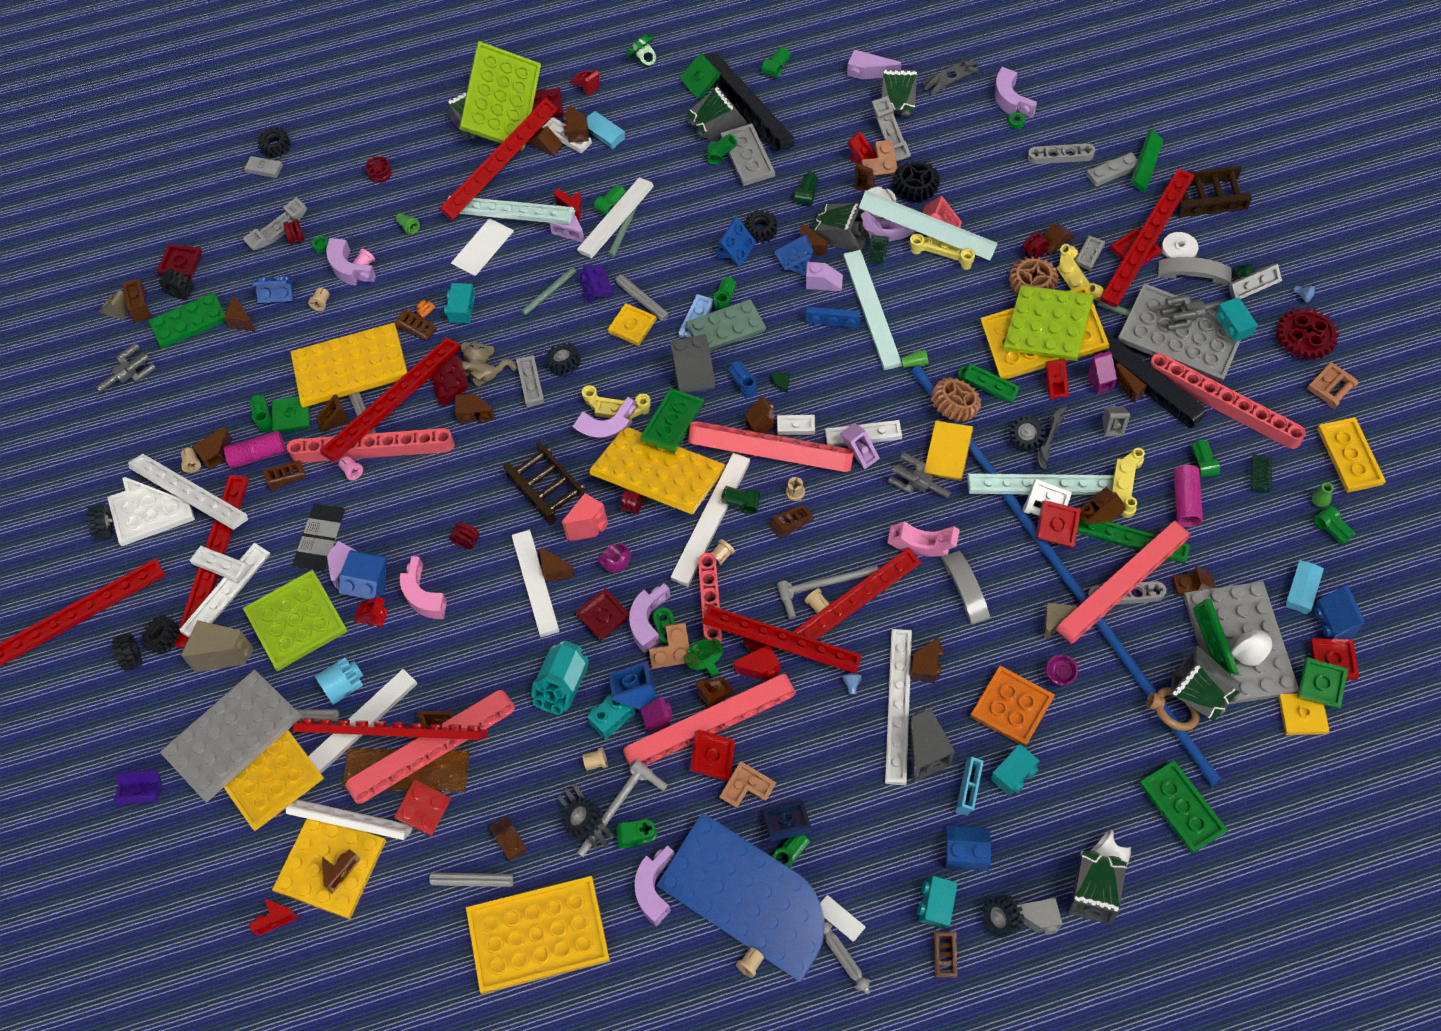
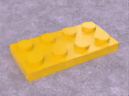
(1351, 455)

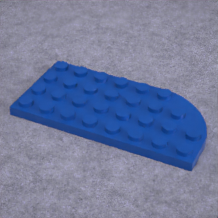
(747, 895)

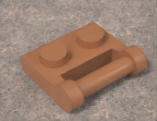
(1327, 381)

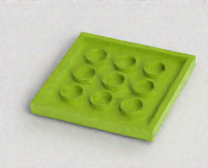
(1049, 322)
(295, 620)

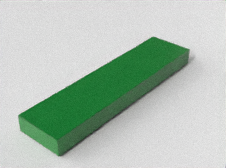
(1147, 160)
(1215, 636)

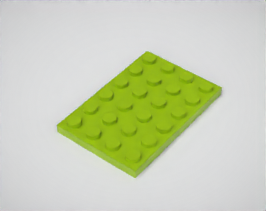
(498, 93)

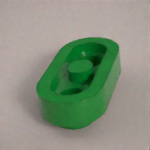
(660, 626)

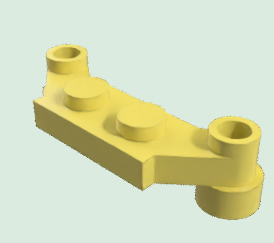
(919, 243)
(1073, 274)
(609, 407)
(1124, 480)

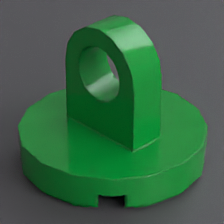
(641, 48)
(704, 655)

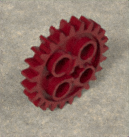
(1307, 334)

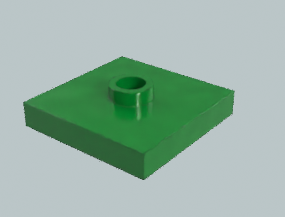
(700, 76)
(289, 415)
(1322, 683)

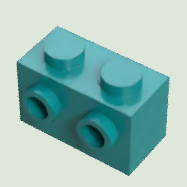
(460, 303)
(1235, 319)
(609, 716)
(1015, 770)
(937, 902)

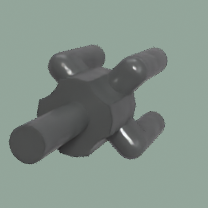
(1187, 310)
(126, 369)
(917, 478)

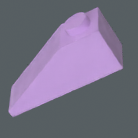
(869, 66)

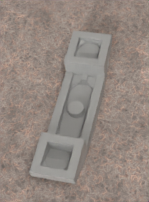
(889, 127)
(275, 230)
(1196, 267)
(967, 587)

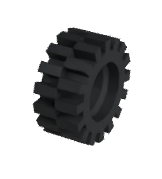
(274, 135)
(761, 218)
(176, 284)
(161, 634)
(126, 651)

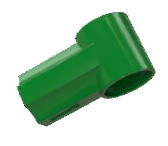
(775, 64)
(718, 149)
(606, 203)
(725, 293)
(261, 413)
(1204, 459)
(1331, 520)
(792, 849)

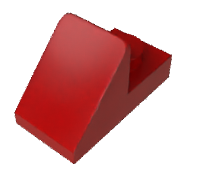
(588, 80)
(860, 148)
(575, 201)
(1056, 378)
(371, 612)
(277, 917)

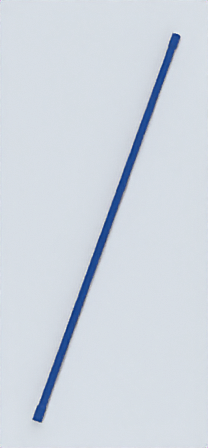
(1204, 766)

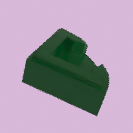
(1244, 270)
(781, 380)

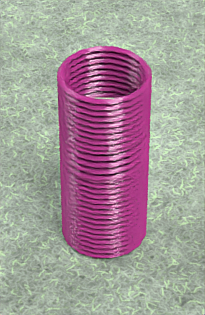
(260, 448)
(1187, 496)

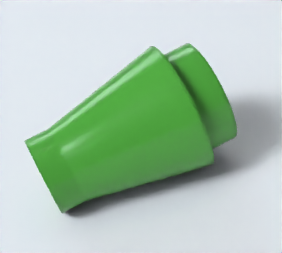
(408, 223)
(916, 358)
(1323, 495)

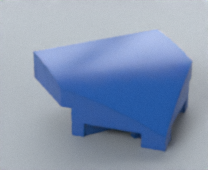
(795, 254)

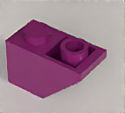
(1102, 372)
(657, 715)

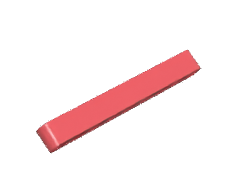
(1234, 402)
(379, 445)
(770, 446)
(1123, 582)
(711, 720)
(425, 750)

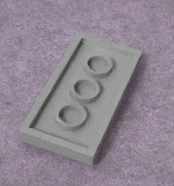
(749, 156)

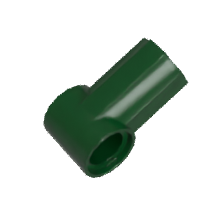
(806, 191)
(746, 500)

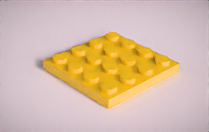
(273, 781)
(303, 871)

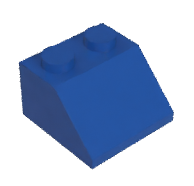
(363, 575)
(1339, 614)
(633, 686)
(968, 848)

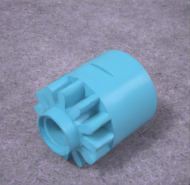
(340, 680)

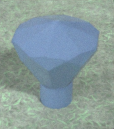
(1305, 292)
(852, 681)

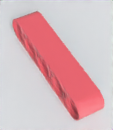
(709, 591)

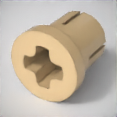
(319, 299)
(189, 460)
(795, 489)
(722, 551)
(816, 600)
(595, 759)
(750, 962)

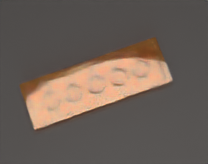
(443, 774)

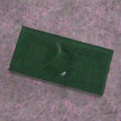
(1261, 473)

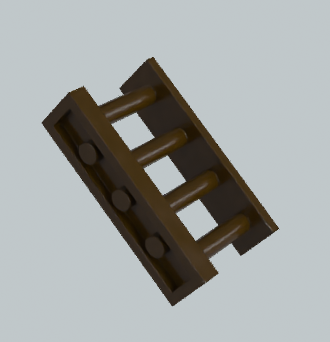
(1214, 204)
(537, 499)

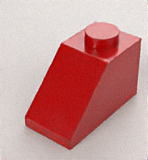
(759, 664)

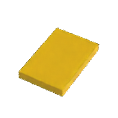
(948, 450)

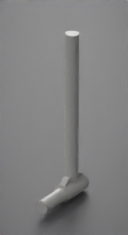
(787, 590)
(639, 772)

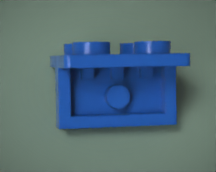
(735, 243)
(274, 290)

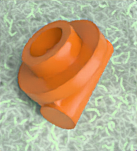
(424, 308)

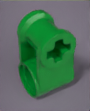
(632, 833)

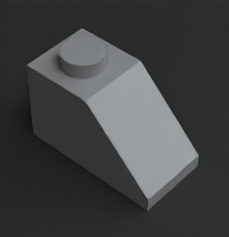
(1115, 420)
(1042, 916)

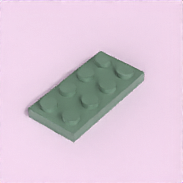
(728, 324)

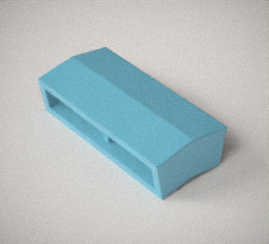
(605, 130)
(1304, 587)
(976, 764)

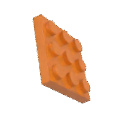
(1012, 706)

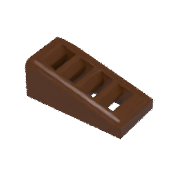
(864, 177)
(407, 317)
(1130, 383)
(283, 469)
(782, 529)
(953, 954)

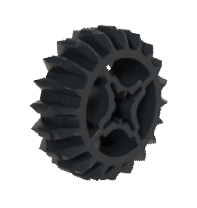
(917, 176)

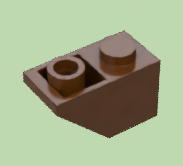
(576, 127)
(472, 409)
(760, 416)
(212, 448)
(1102, 508)
(925, 662)

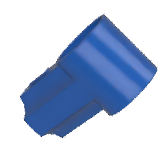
(744, 379)

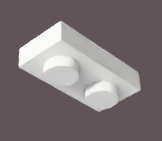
(796, 424)

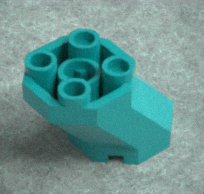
(559, 678)

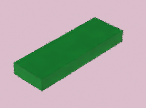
(990, 383)

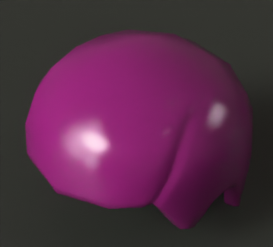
(1062, 670)

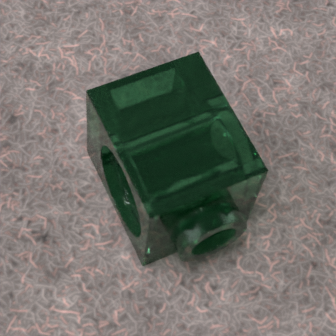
(878, 249)

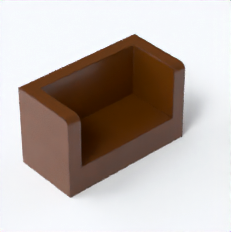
(135, 300)

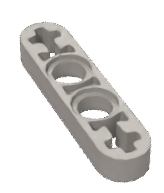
(1061, 155)
(1130, 599)

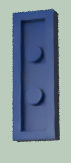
(833, 317)

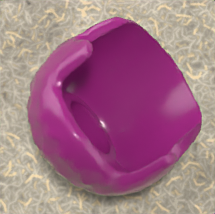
(615, 558)

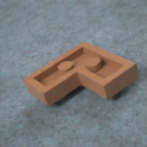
(885, 163)
(674, 652)
(745, 780)

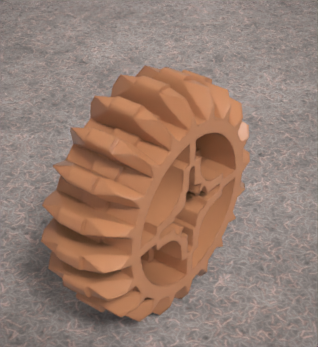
(1024, 271)
(956, 399)

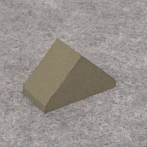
(115, 306)
(1054, 616)

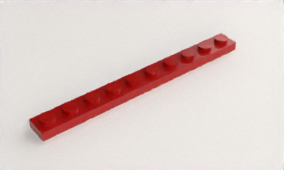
(498, 159)
(1147, 238)
(390, 400)
(217, 541)
(80, 611)
(381, 728)

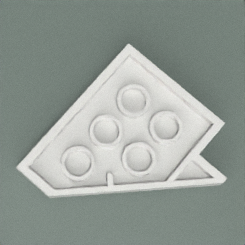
(146, 512)

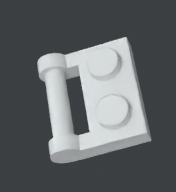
(1043, 491)

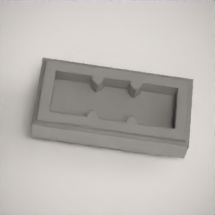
(263, 167)
(1090, 253)

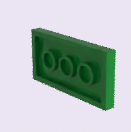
(187, 320)
(672, 420)
(1183, 807)

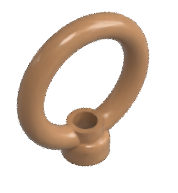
(1157, 701)

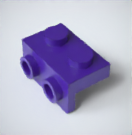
(594, 282)
(138, 787)

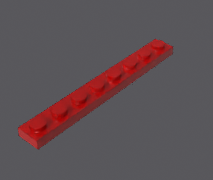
(859, 595)
(782, 639)

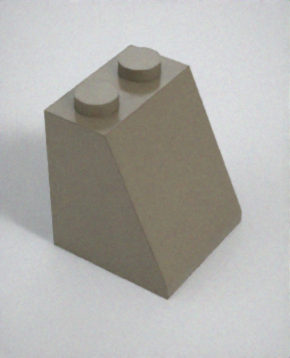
(216, 647)

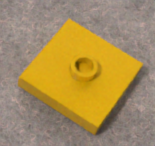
(632, 324)
(1302, 716)

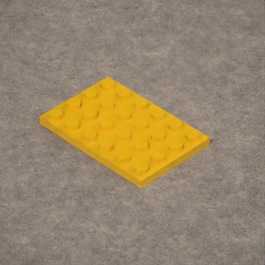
(1013, 363)
(348, 364)
(668, 477)
(537, 934)

